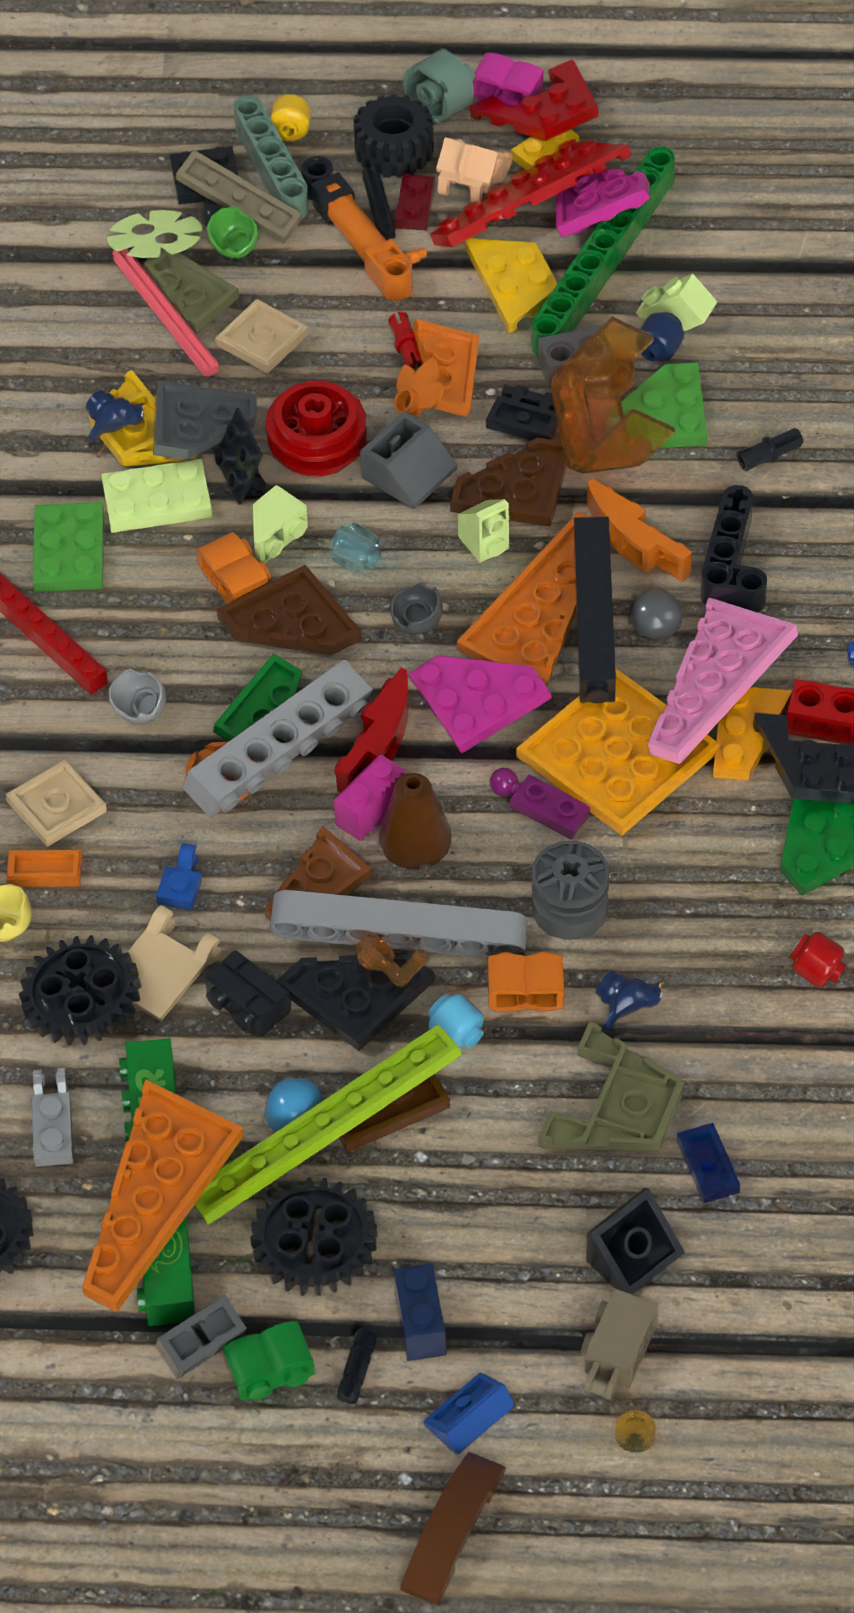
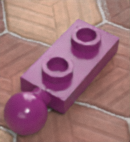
(541, 802)

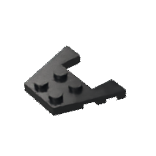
(808, 767)

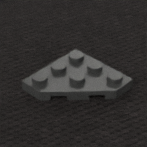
(195, 417)

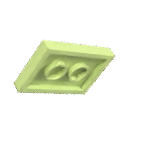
(156, 495)

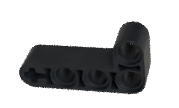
(722, 574)

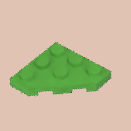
(676, 399)

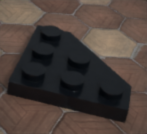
(350, 997)

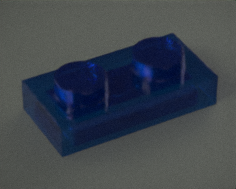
(708, 1162)

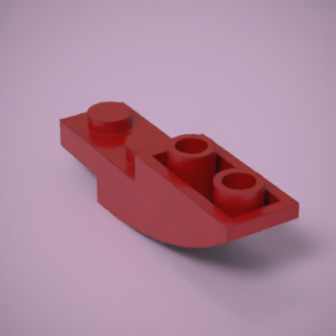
(383, 730)

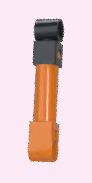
(336, 204)

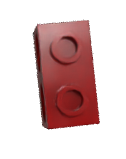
(821, 712)

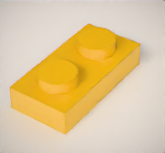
(533, 148)

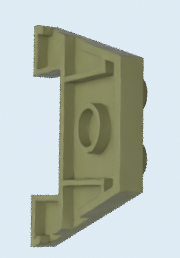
(632, 1106)

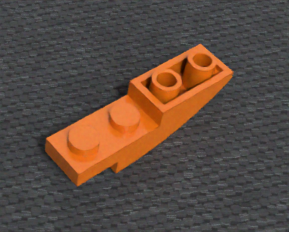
(635, 540)

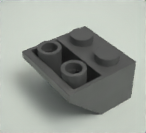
(406, 460)

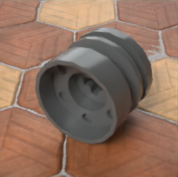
(570, 890)

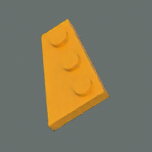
(739, 743)

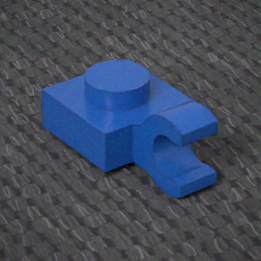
(181, 884)

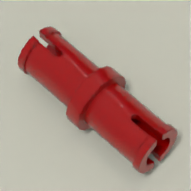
(405, 340)

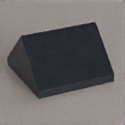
(633, 1244)

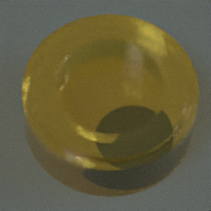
(635, 1431)

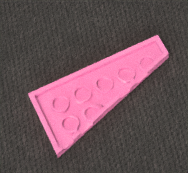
(717, 670)

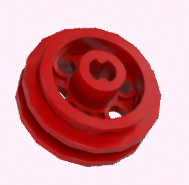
(305, 432)

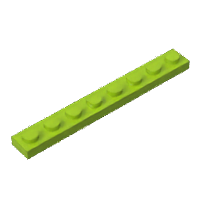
(326, 1122)

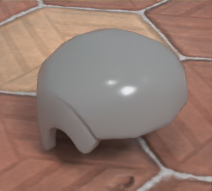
(137, 696)

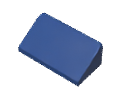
(469, 1412)

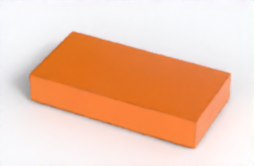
(44, 868)

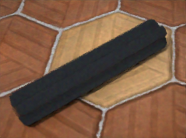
(378, 202)

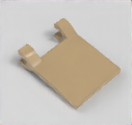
(166, 965)

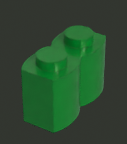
(269, 1361)

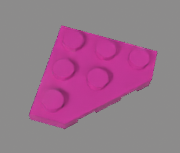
(599, 199)
(477, 695)

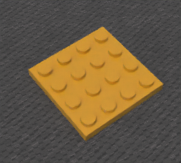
(605, 758)

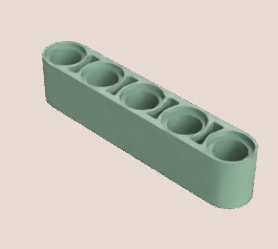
(270, 154)

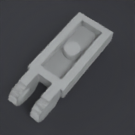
(52, 1121)

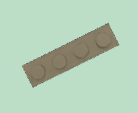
(231, 190)

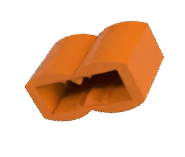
(231, 567)
(525, 982)

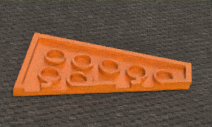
(532, 614)
(160, 1178)

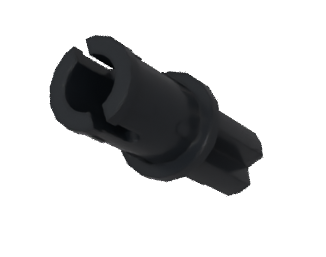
(769, 449)

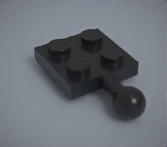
(221, 155)

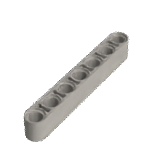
(399, 923)

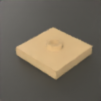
(262, 336)
(56, 802)

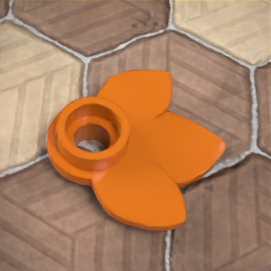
(418, 388)

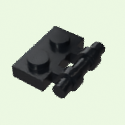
(523, 413)

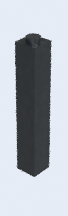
(594, 610)

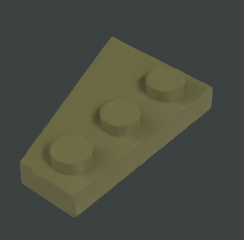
(191, 288)

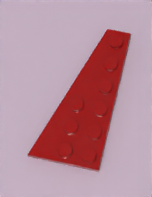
(547, 178)

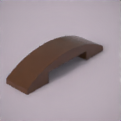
(450, 1527)

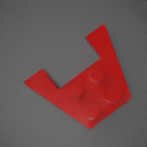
(548, 113)

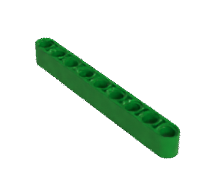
(602, 253)

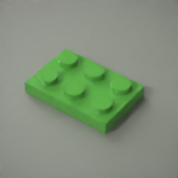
(68, 547)

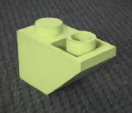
(681, 297)
(277, 522)
(485, 529)

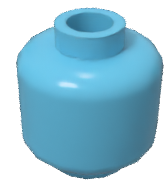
(458, 1019)

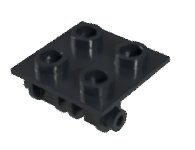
(240, 459)

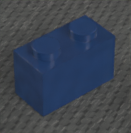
(419, 1312)

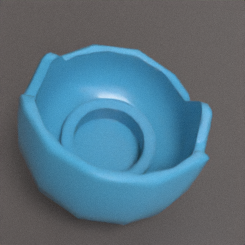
(290, 1100)

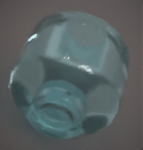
(355, 548)

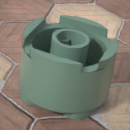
(441, 84)

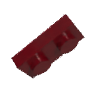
(415, 202)

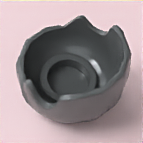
(416, 609)
(655, 614)

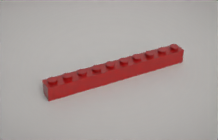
(51, 638)

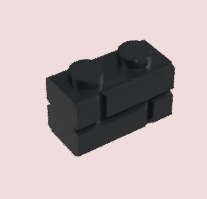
(247, 994)

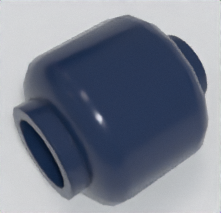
(667, 336)

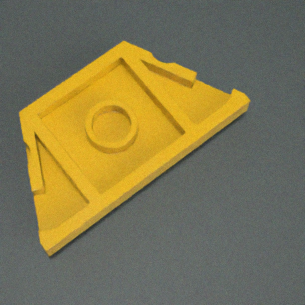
(513, 277)
(135, 443)

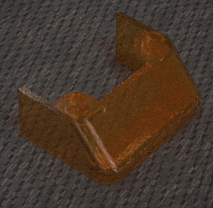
(590, 407)

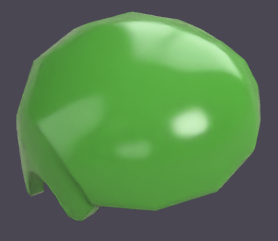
(232, 232)

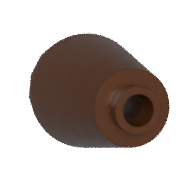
(414, 824)

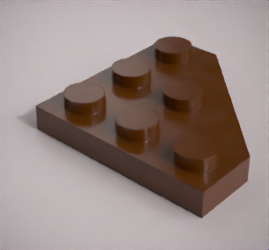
(525, 480)
(291, 615)

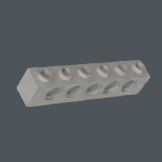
(339, 685)

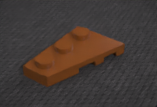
(326, 869)

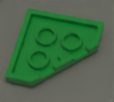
(818, 843)

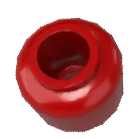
(818, 959)

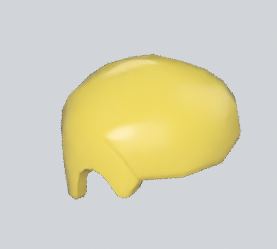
(14, 912)

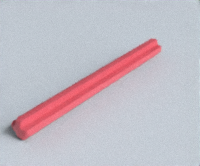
(166, 313)

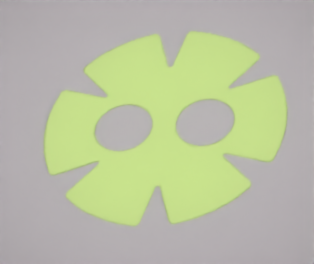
(163, 223)

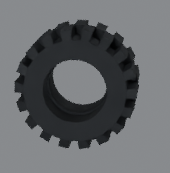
(394, 135)

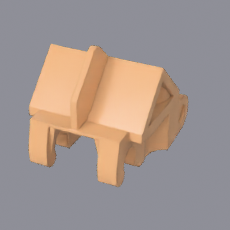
(471, 167)

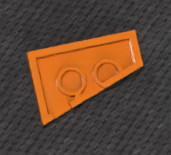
(456, 358)

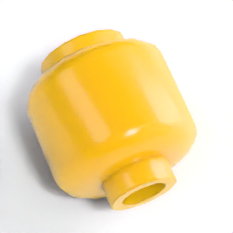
(289, 115)

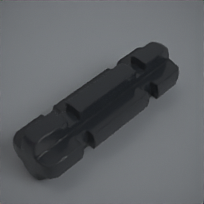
(356, 1366)

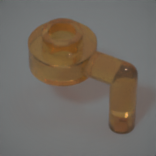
(378, 955)

